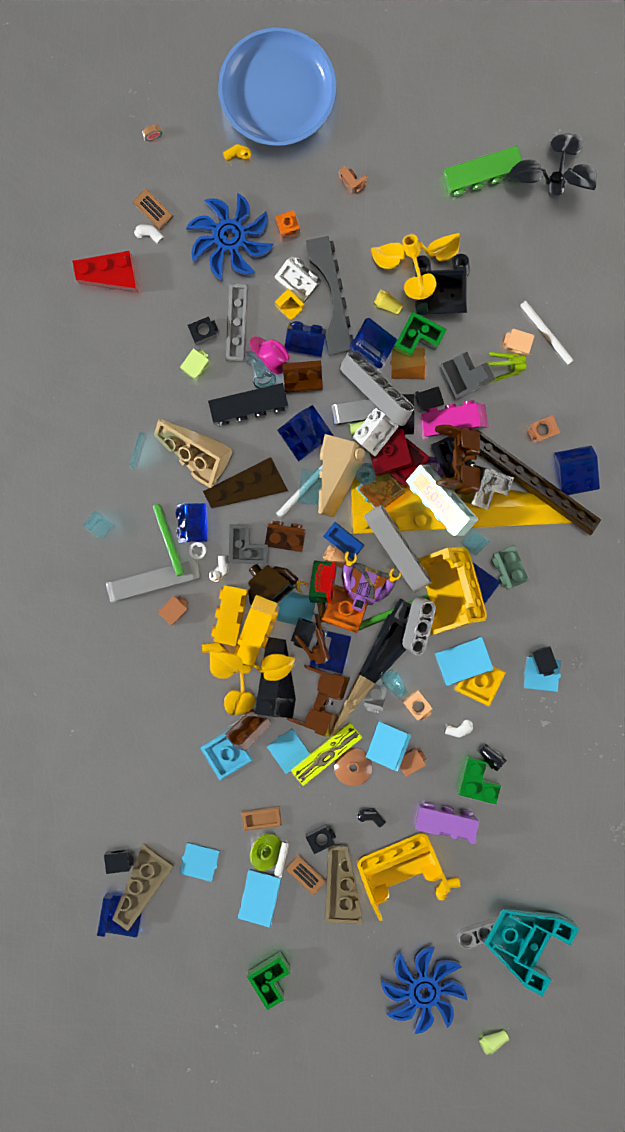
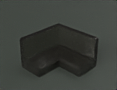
(490, 482)

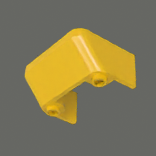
(396, 865)

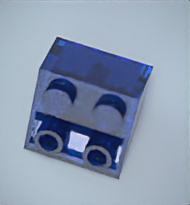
(304, 432)

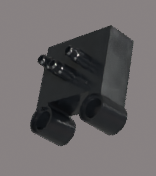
(450, 289)

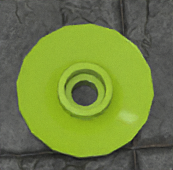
(265, 852)

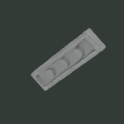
(236, 322)

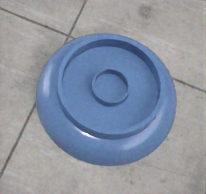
(277, 86)

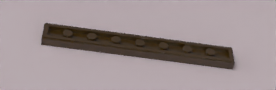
(538, 485)

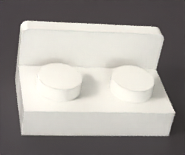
(298, 278)
(375, 431)

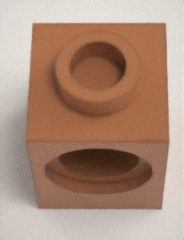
(552, 429)
(173, 609)
(412, 761)

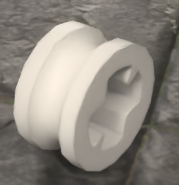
(195, 556)

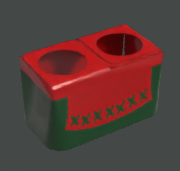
(322, 582)

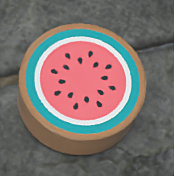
(152, 132)

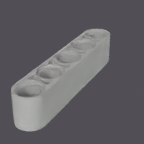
(376, 388)
(397, 548)
(151, 581)

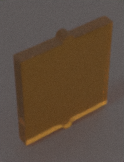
(408, 368)
(382, 490)

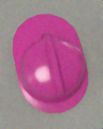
(270, 352)

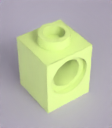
(195, 363)

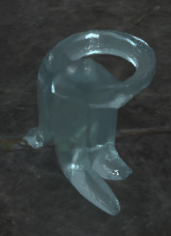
(260, 371)

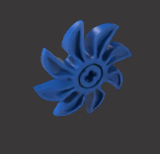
(220, 234)
(416, 983)

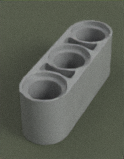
(352, 411)
(416, 617)
(474, 931)

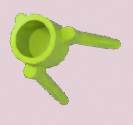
(516, 363)

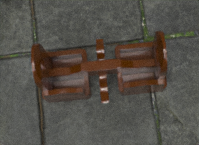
(466, 447)
(319, 718)

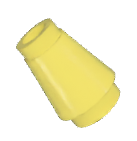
(388, 302)

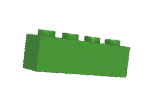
(481, 171)

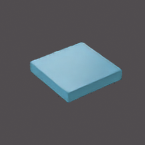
(388, 746)
(224, 756)

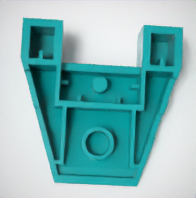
(520, 939)

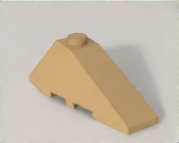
(200, 453)
(340, 464)

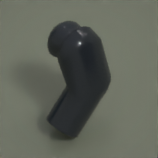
(371, 815)

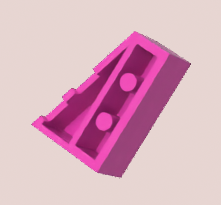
(468, 416)

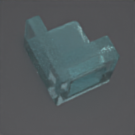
(98, 524)
(474, 542)

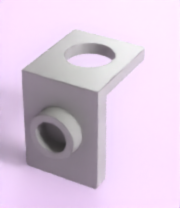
(375, 705)

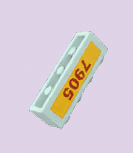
(442, 501)

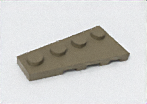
(144, 881)
(341, 892)

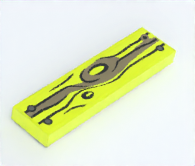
(326, 753)

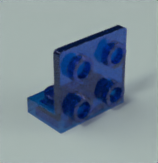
(578, 470)
(107, 925)

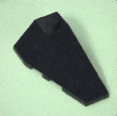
(278, 696)

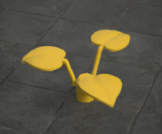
(422, 286)
(225, 664)

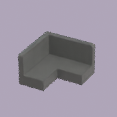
(464, 376)
(241, 551)

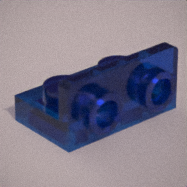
(305, 338)
(191, 522)

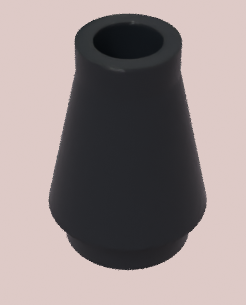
(492, 757)

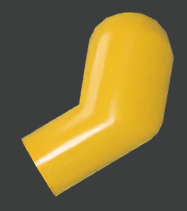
(238, 151)
(207, 647)
(441, 892)

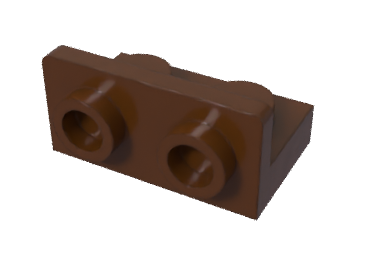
(302, 376)
(285, 537)
(247, 730)

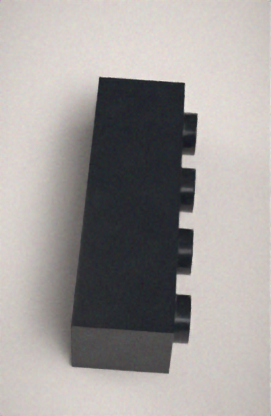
(248, 404)

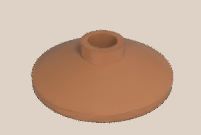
(348, 758)

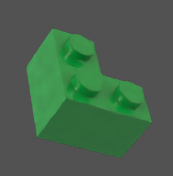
(416, 330)
(472, 782)
(265, 978)

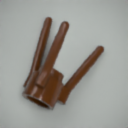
(320, 651)

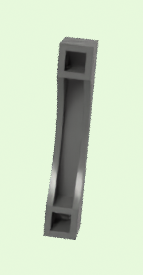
(321, 257)

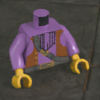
(366, 583)

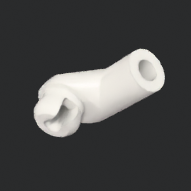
(148, 230)
(221, 571)
(460, 731)

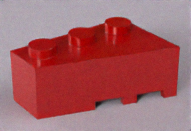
(108, 271)

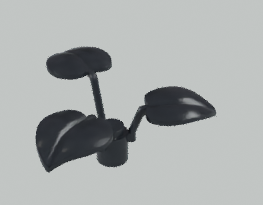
(581, 175)

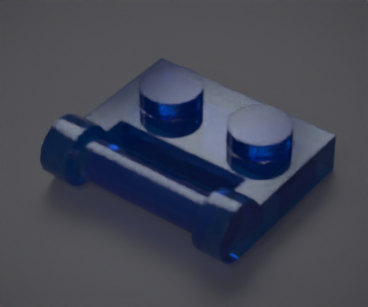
(376, 337)
(337, 651)

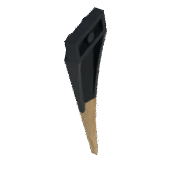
(384, 653)

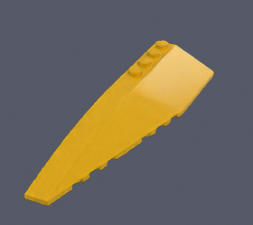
(412, 515)

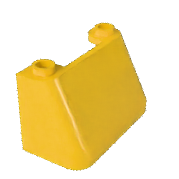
(453, 589)

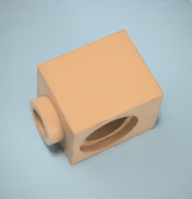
(518, 342)
(412, 699)

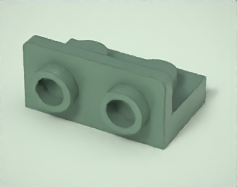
(510, 567)

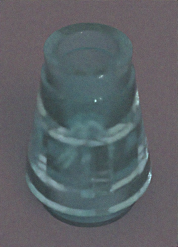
(366, 474)
(394, 683)

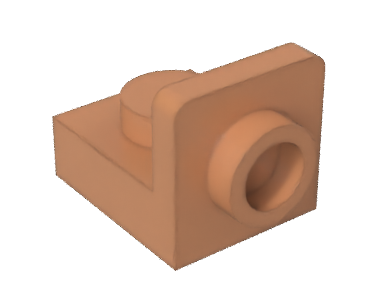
(349, 179)

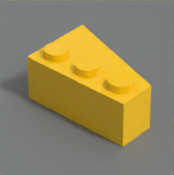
(229, 615)
(255, 629)

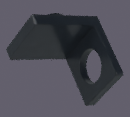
(429, 399)

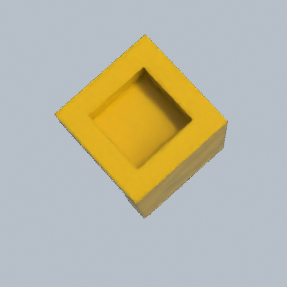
(289, 304)

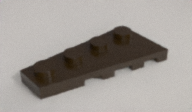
(249, 484)

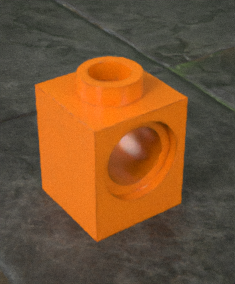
(287, 224)

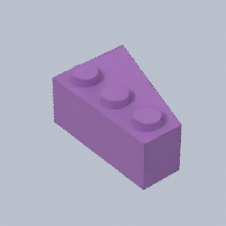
(447, 822)

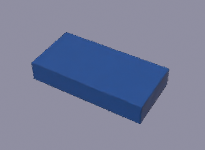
(343, 540)

